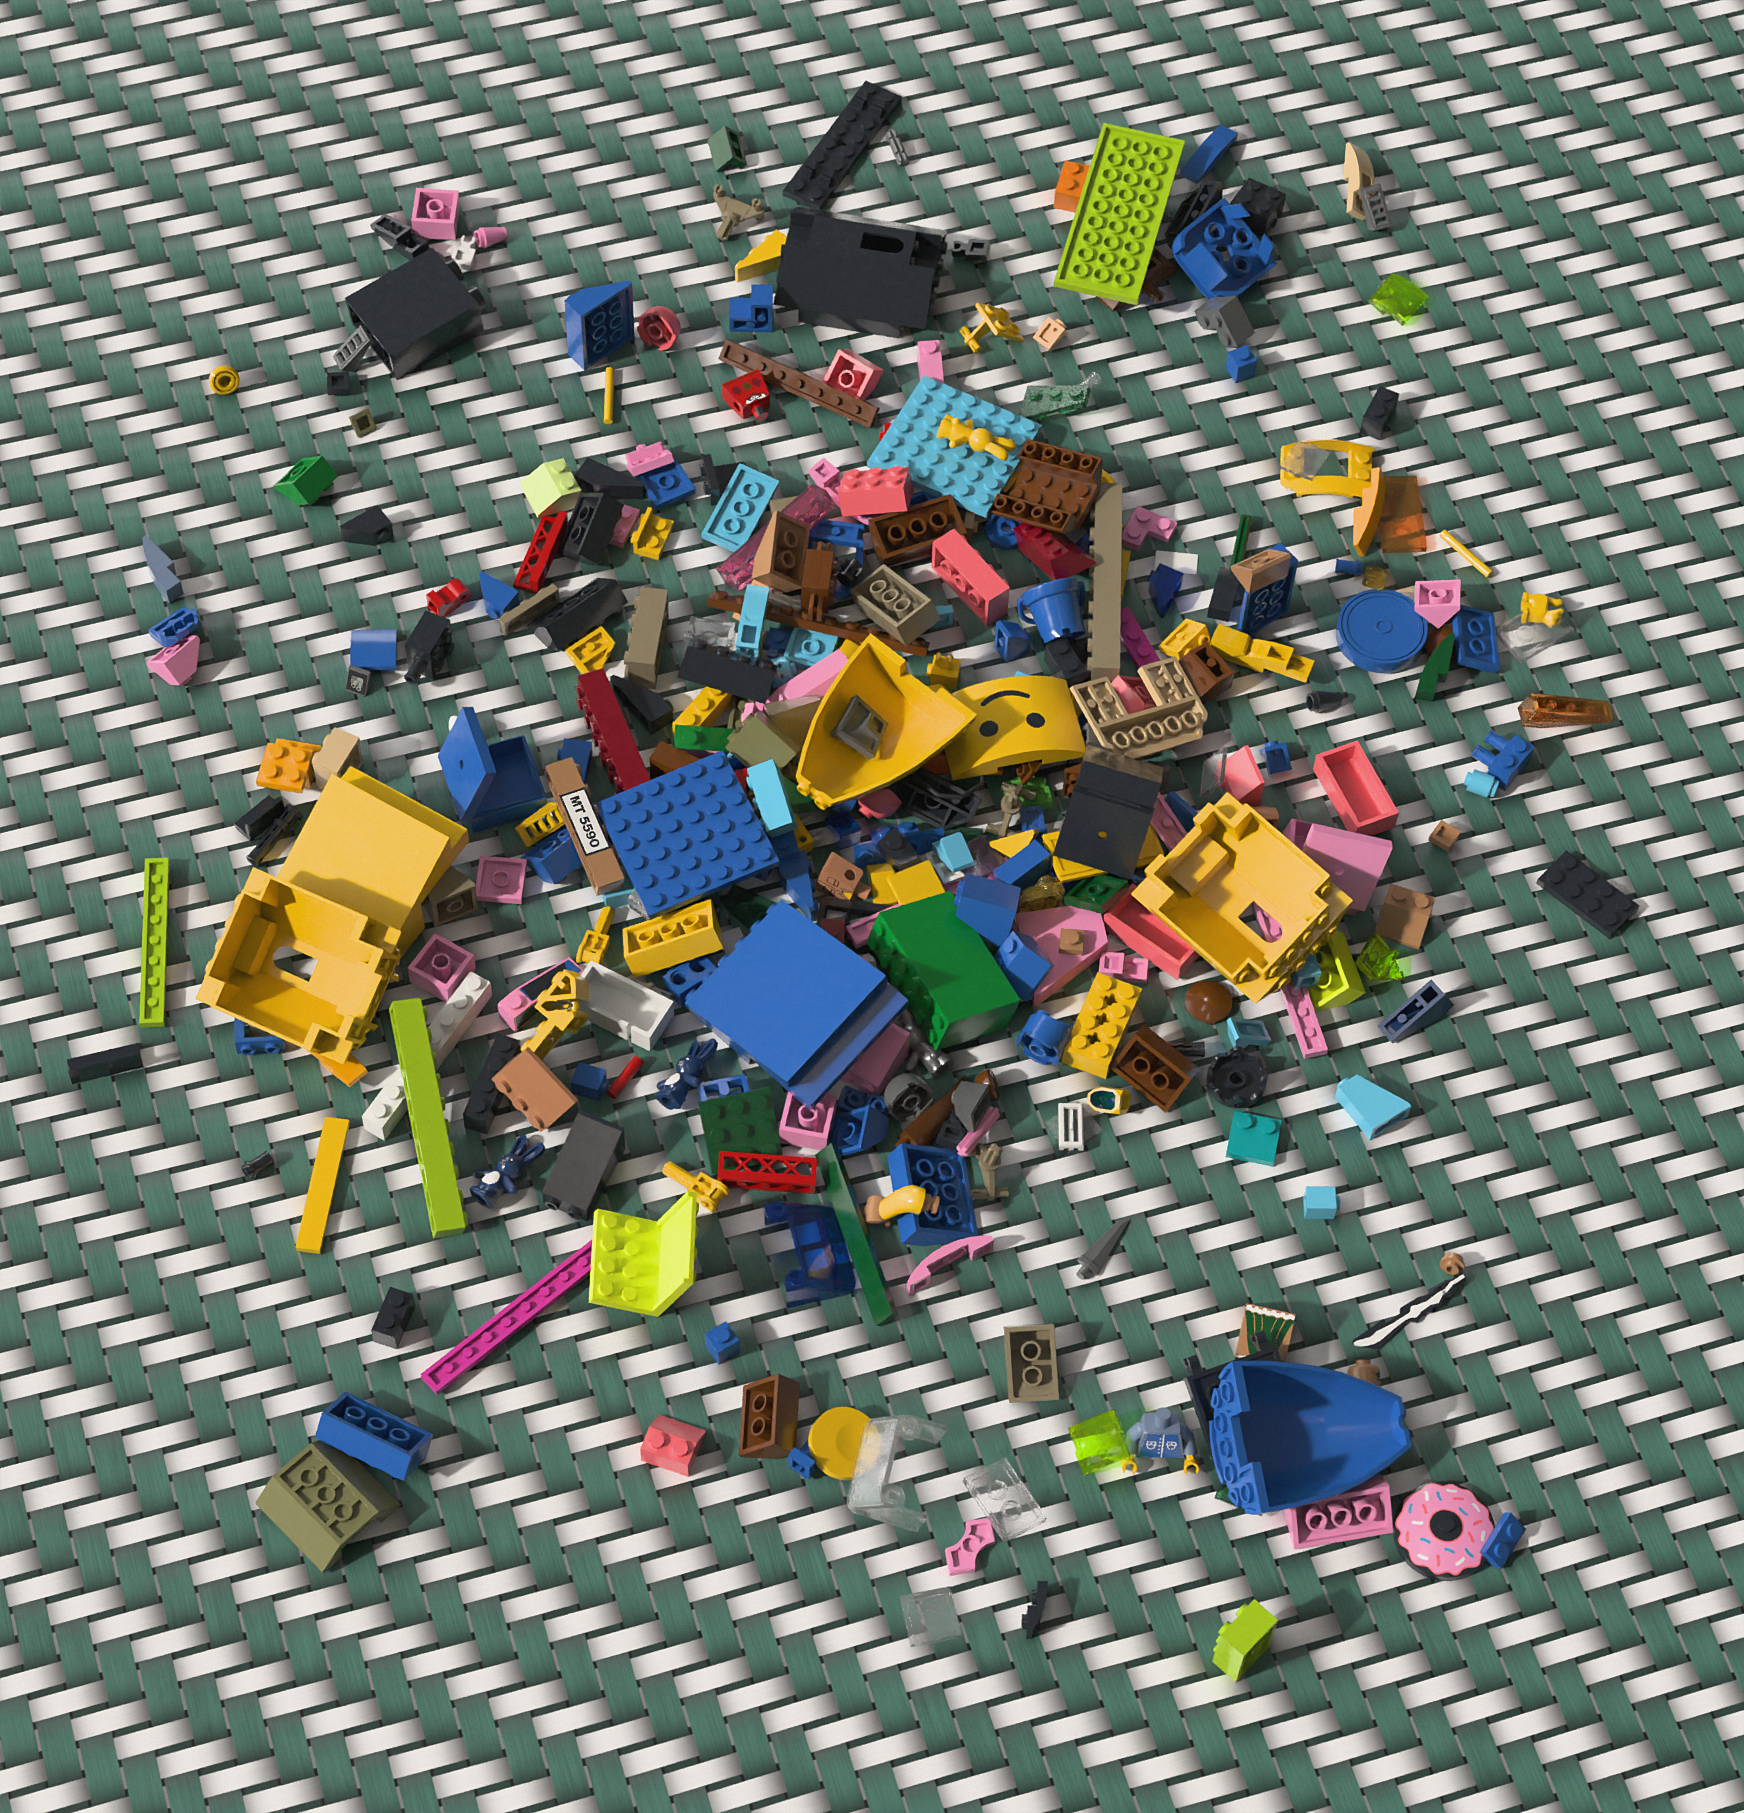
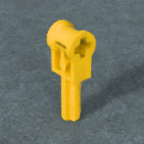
(597, 941)
(709, 1191)

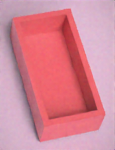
(1355, 790)
(1148, 935)

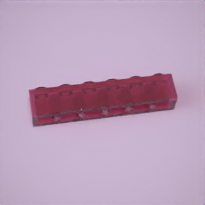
(807, 507)

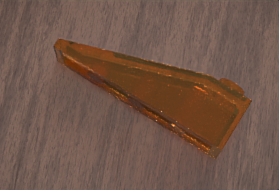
(1560, 711)

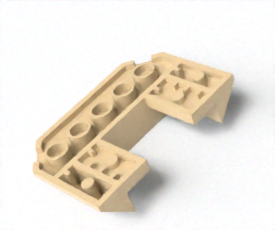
(1170, 724)

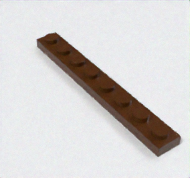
(799, 383)

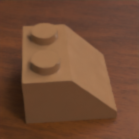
(1404, 916)

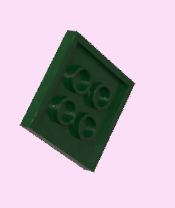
(739, 1124)

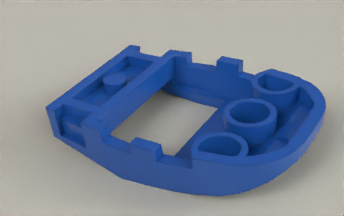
(839, 534)

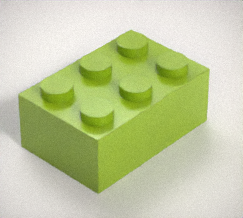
(1244, 1639)

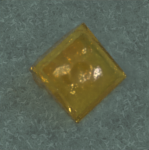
(1043, 895)

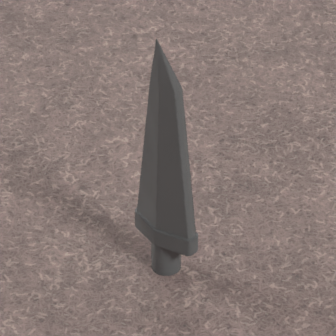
(1097, 1254)

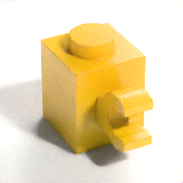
(944, 671)

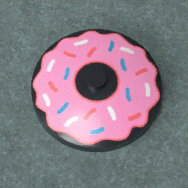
(1442, 1530)

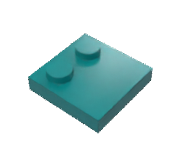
(1253, 1138)

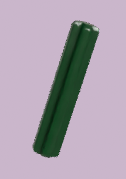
(1241, 539)

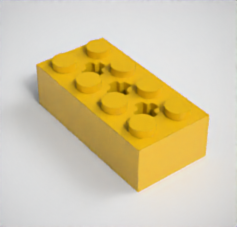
(1101, 1025)

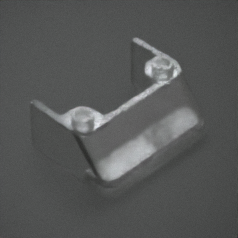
(869, 1487)

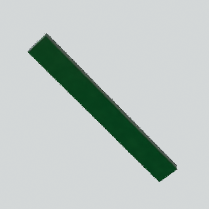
(856, 1235)

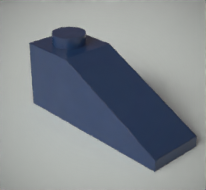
(1417, 1012)

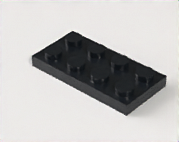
(1587, 894)

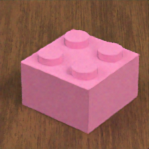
(436, 213)
(441, 967)
(807, 1127)

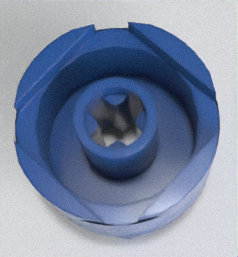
(1044, 1038)

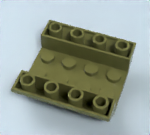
(324, 1502)

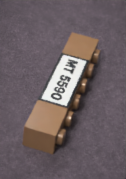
(584, 826)

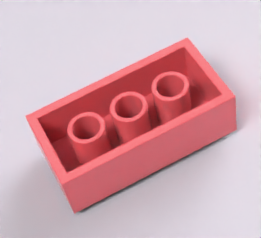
(970, 577)

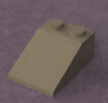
(1031, 1362)

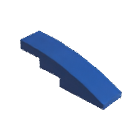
(1208, 154)

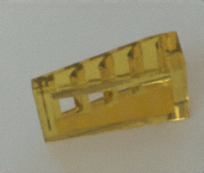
(1375, 577)

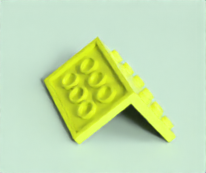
(642, 1261)

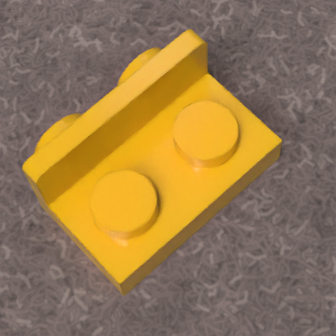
(651, 535)
(1184, 639)

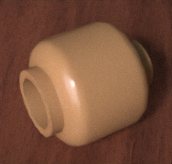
(1366, 1372)

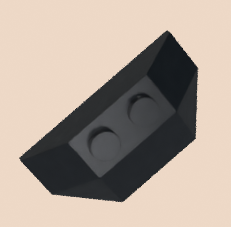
(1193, 207)
(932, 809)

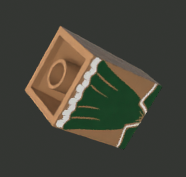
(1274, 1323)

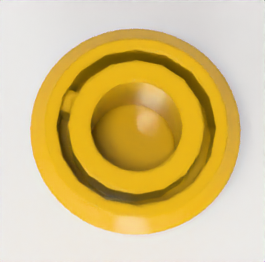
(224, 380)

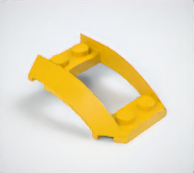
(1358, 470)

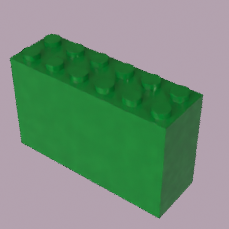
(943, 971)

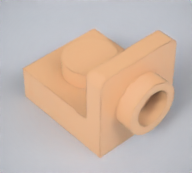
(1050, 333)

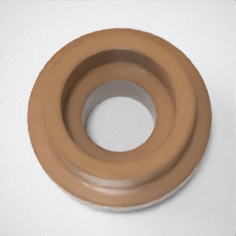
(1452, 1263)

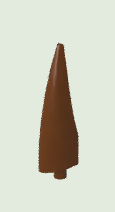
(929, 1123)

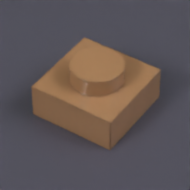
(970, 525)
(1444, 835)
(1071, 941)

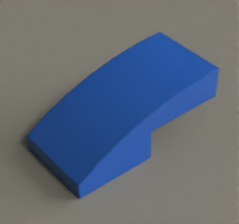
(1033, 818)

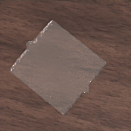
(1305, 460)
(1213, 772)
(1090, 1127)

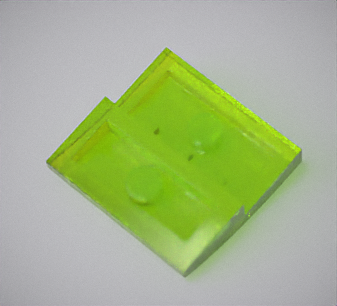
(1398, 298)
(1099, 1441)

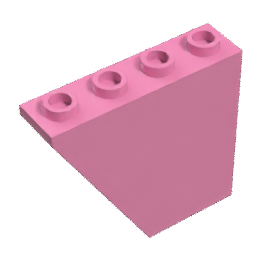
(1046, 928)

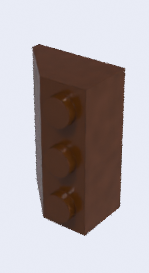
(1155, 1068)
(769, 1418)

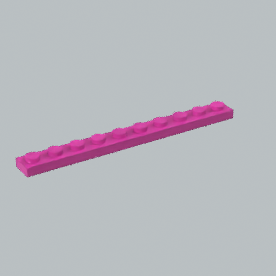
(509, 1320)

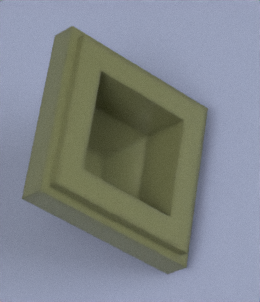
(362, 422)

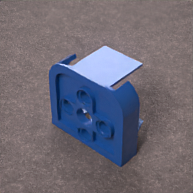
(1206, 267)

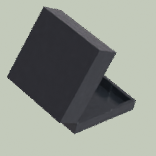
(1110, 797)

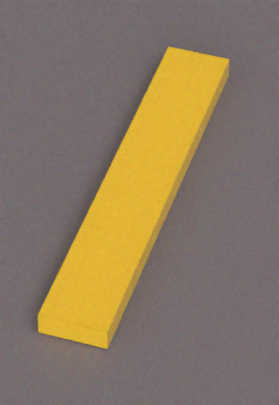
(322, 1185)

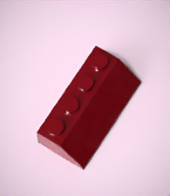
(1051, 551)

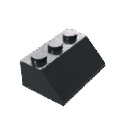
(590, 528)

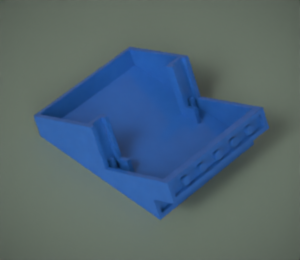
(796, 1003)

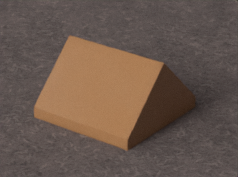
(1262, 569)

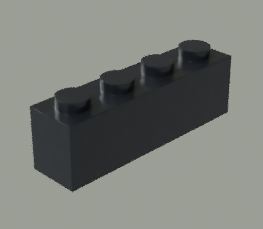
(485, 1095)

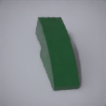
(1435, 669)

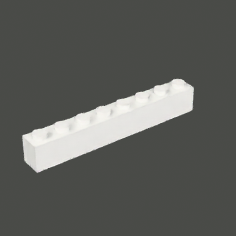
(446, 1032)

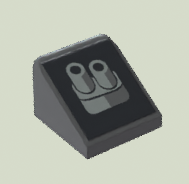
(358, 681)

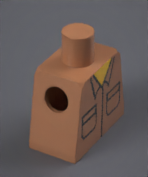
(841, 879)

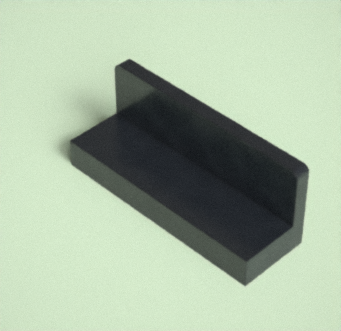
(104, 1063)

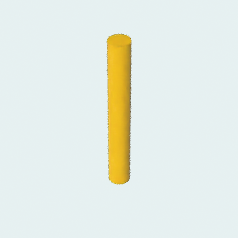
(609, 392)
(1463, 551)

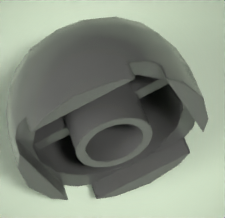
(907, 1096)

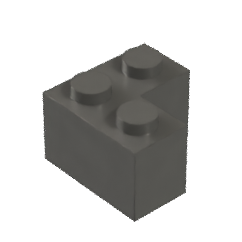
(1227, 318)

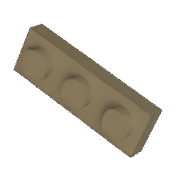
(529, 609)

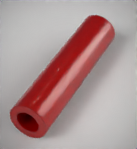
(625, 1077)

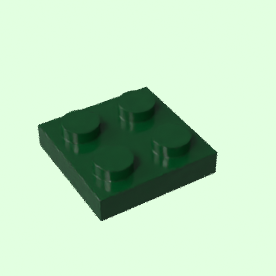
(1096, 893)

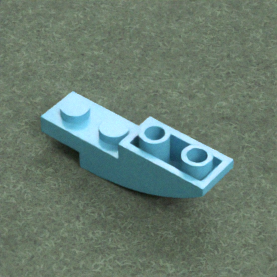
(752, 620)

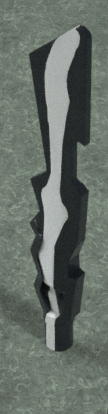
(1411, 1312)

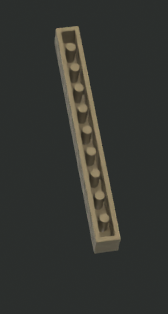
(1106, 583)

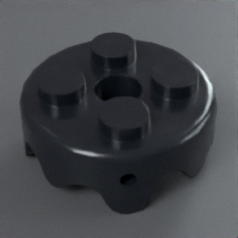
(1236, 1064)

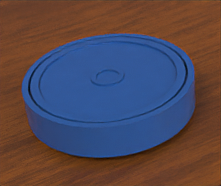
(1381, 631)

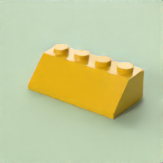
(672, 939)

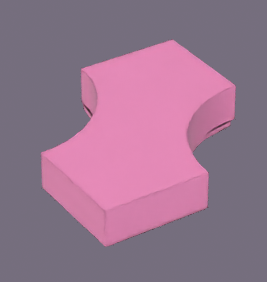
(962, 1556)

